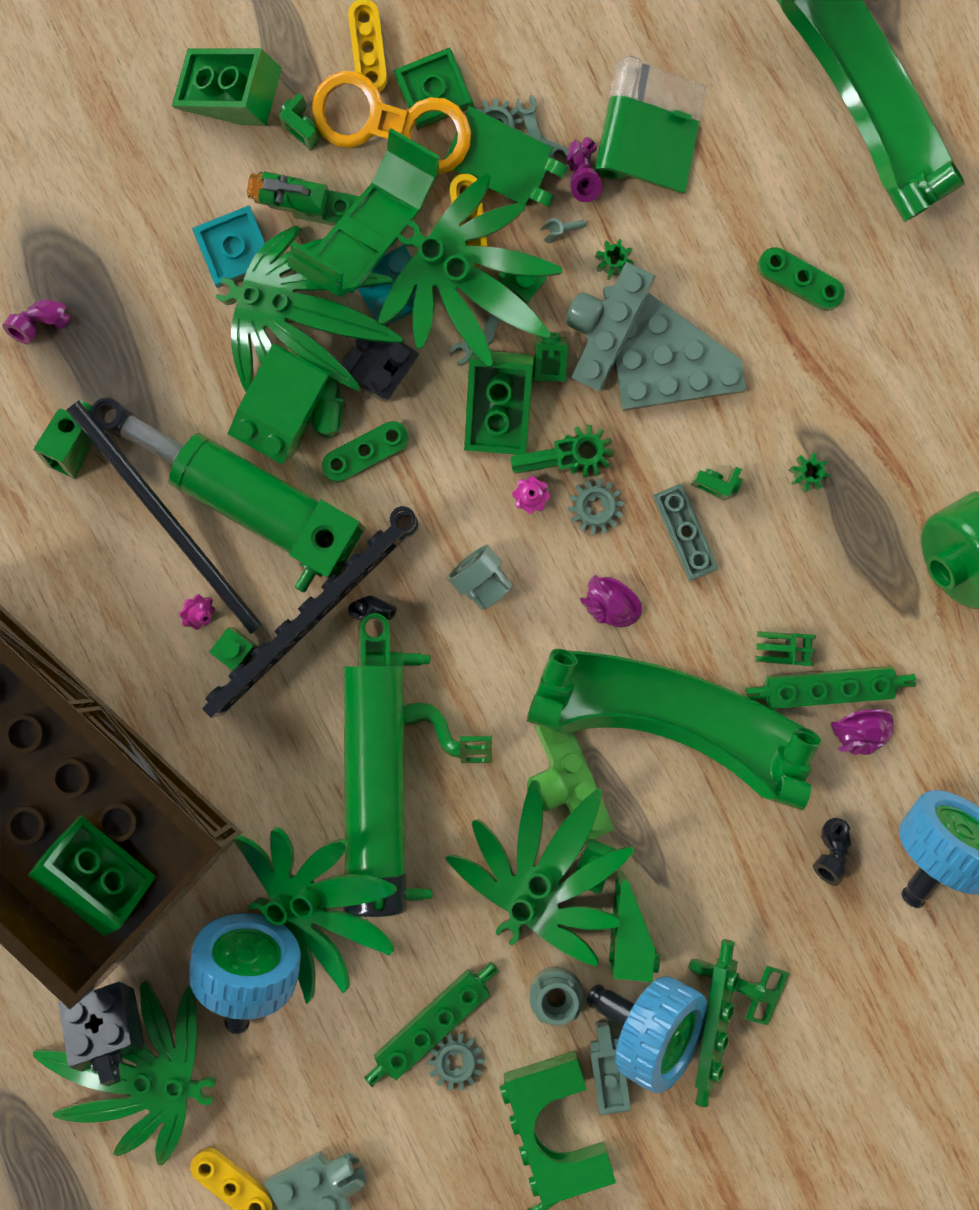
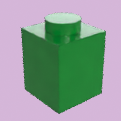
(233, 648)

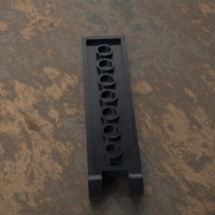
(312, 612)

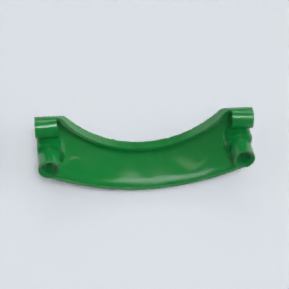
(881, 100)
(739, 733)

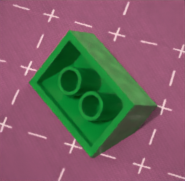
(92, 876)

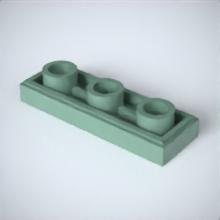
(678, 513)

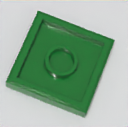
(433, 77)

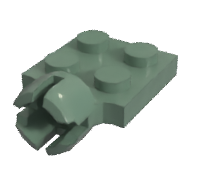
(317, 1183)

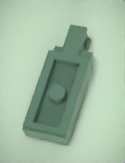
(609, 1082)

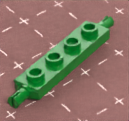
(830, 687)
(718, 1015)
(431, 1024)

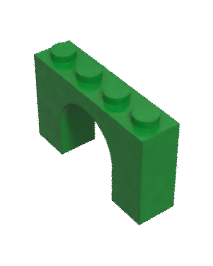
(555, 1173)

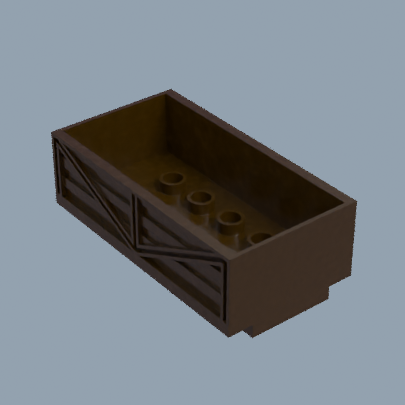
(76, 758)

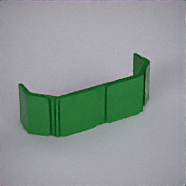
(373, 220)

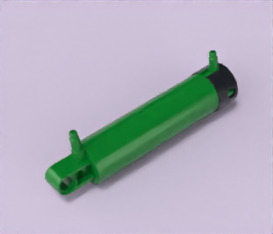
(376, 768)

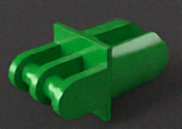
(329, 411)
(789, 648)

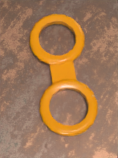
(384, 117)

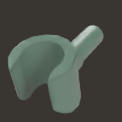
(557, 228)

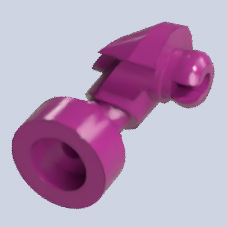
(585, 181)
(22, 325)

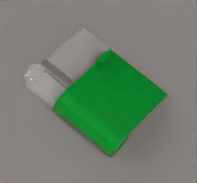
(650, 125)

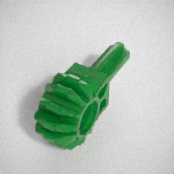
(566, 455)

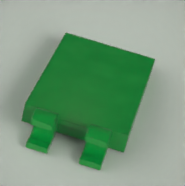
(510, 157)

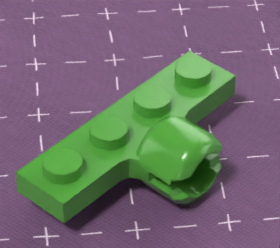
(567, 777)

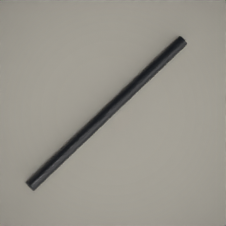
(164, 516)

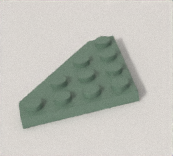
(672, 360)

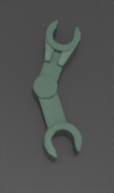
(532, 128)
(489, 332)

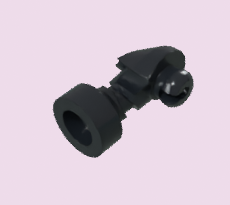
(837, 839)

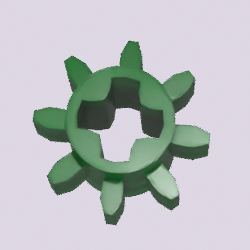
(605, 257)
(818, 468)

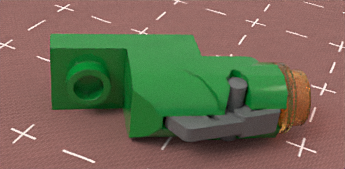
(303, 198)

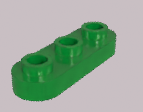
(786, 278)
(380, 450)

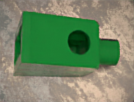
(64, 444)

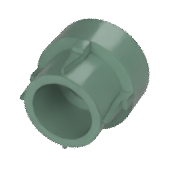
(481, 577)
(560, 1012)

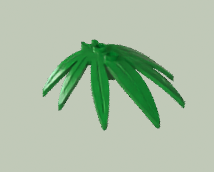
(449, 264)
(272, 303)
(535, 891)
(301, 902)
(154, 1083)

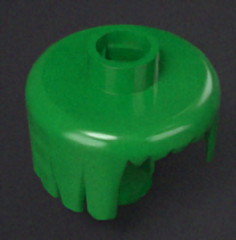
(952, 549)

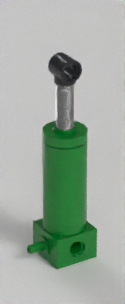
(245, 494)

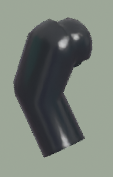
(371, 605)

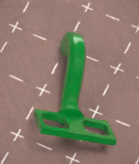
(420, 712)
(755, 991)

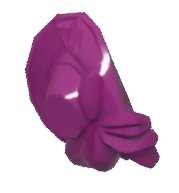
(612, 602)
(864, 731)

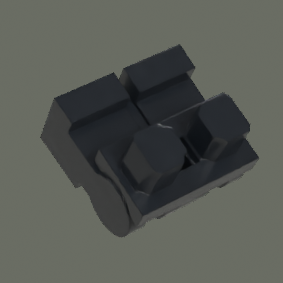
(379, 366)

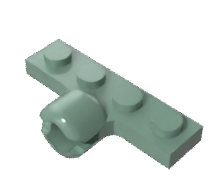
(607, 323)

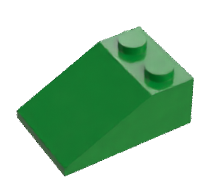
(228, 84)
(499, 403)
(278, 404)
(631, 947)

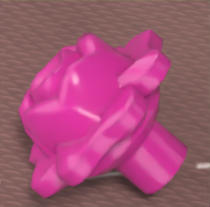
(531, 495)
(197, 612)

